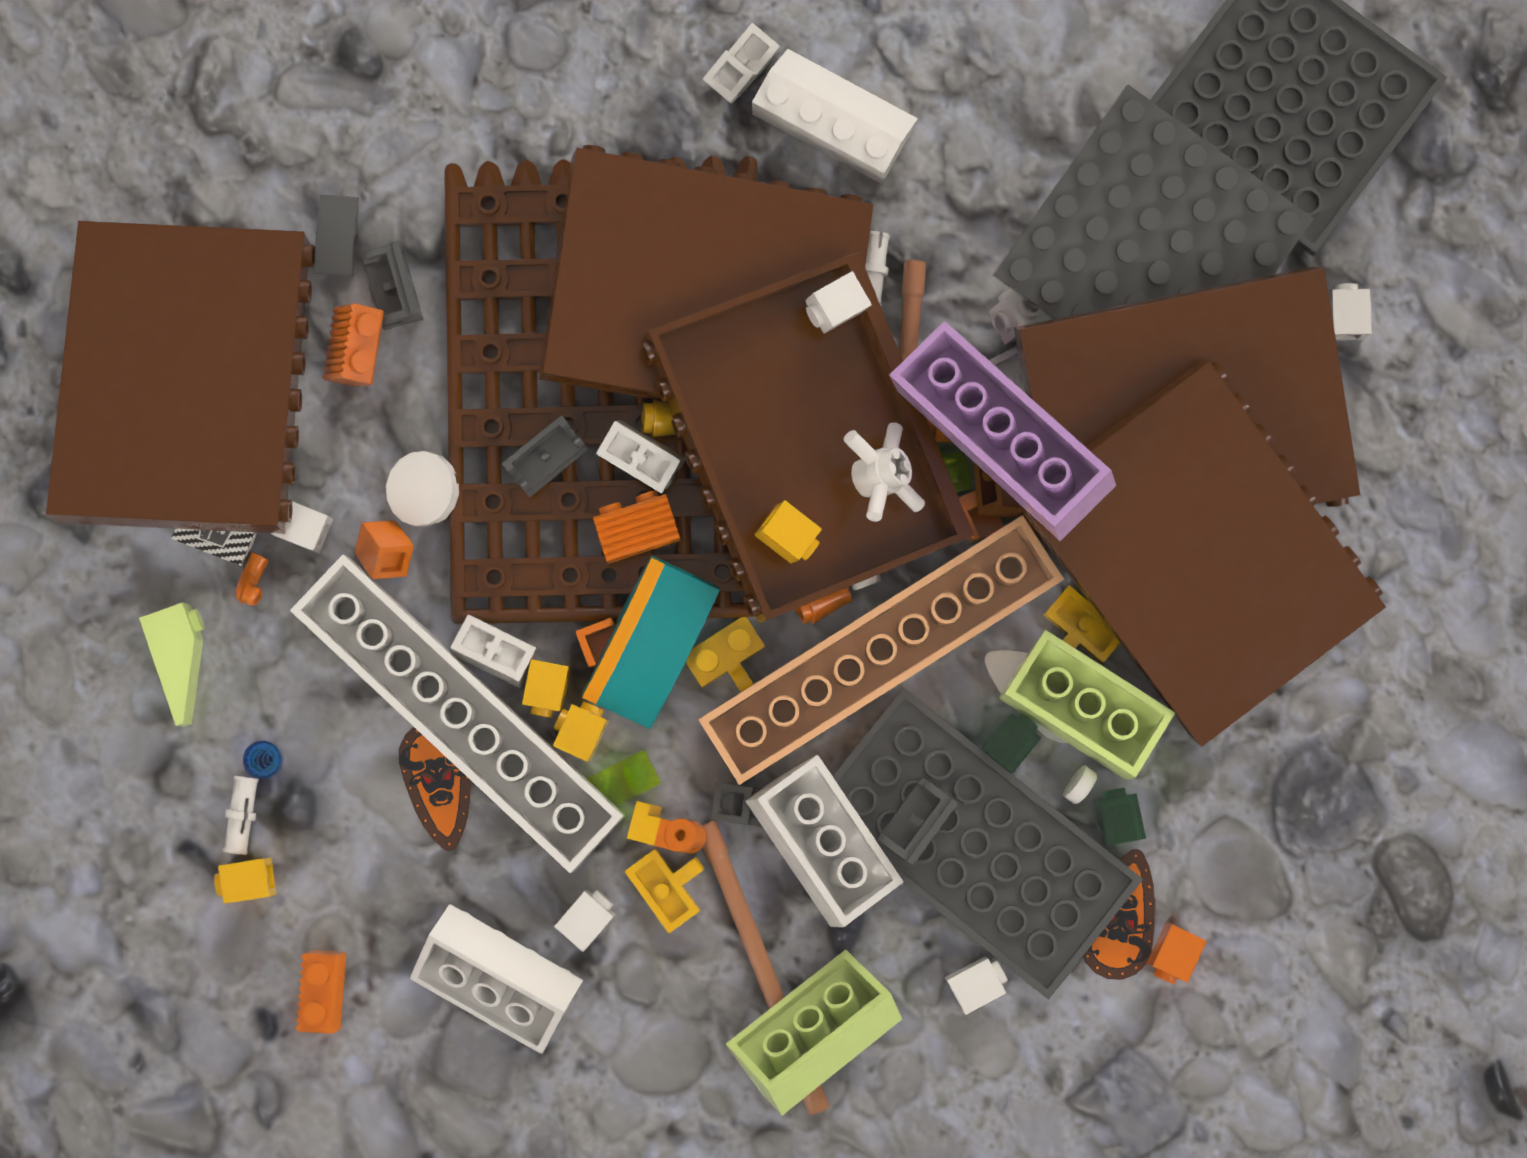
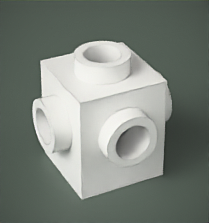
(1014, 312)

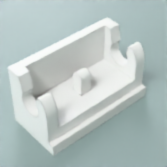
(640, 455)
(493, 651)

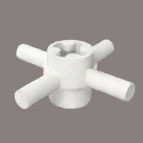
(882, 472)

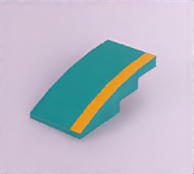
(650, 642)

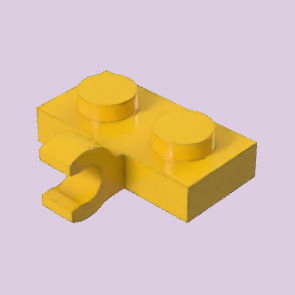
(1082, 624)
(725, 654)
(664, 888)

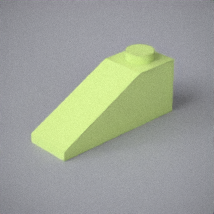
(176, 652)

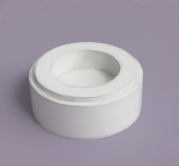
(1080, 784)

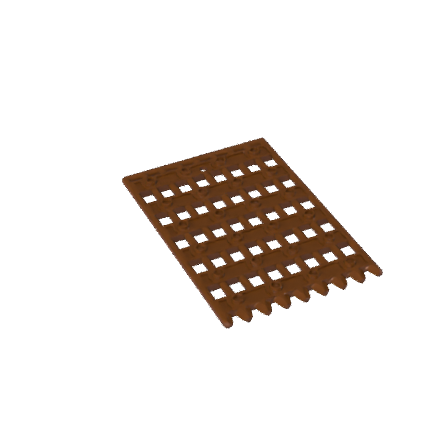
(493, 428)

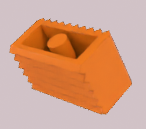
(353, 345)
(636, 527)
(321, 991)

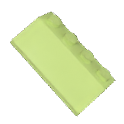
(1087, 705)
(814, 1031)

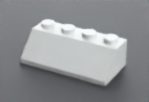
(833, 115)
(824, 842)
(495, 978)

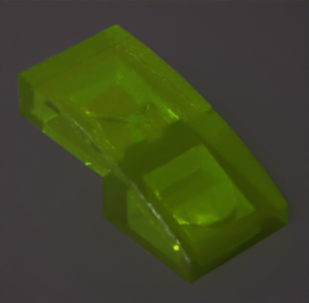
(626, 778)

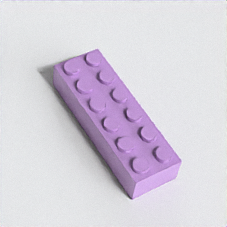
(1003, 430)

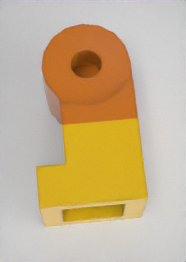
(674, 835)

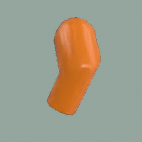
(247, 589)

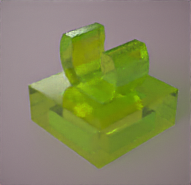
(958, 471)

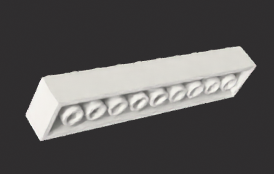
(458, 713)

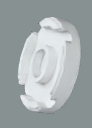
(422, 488)

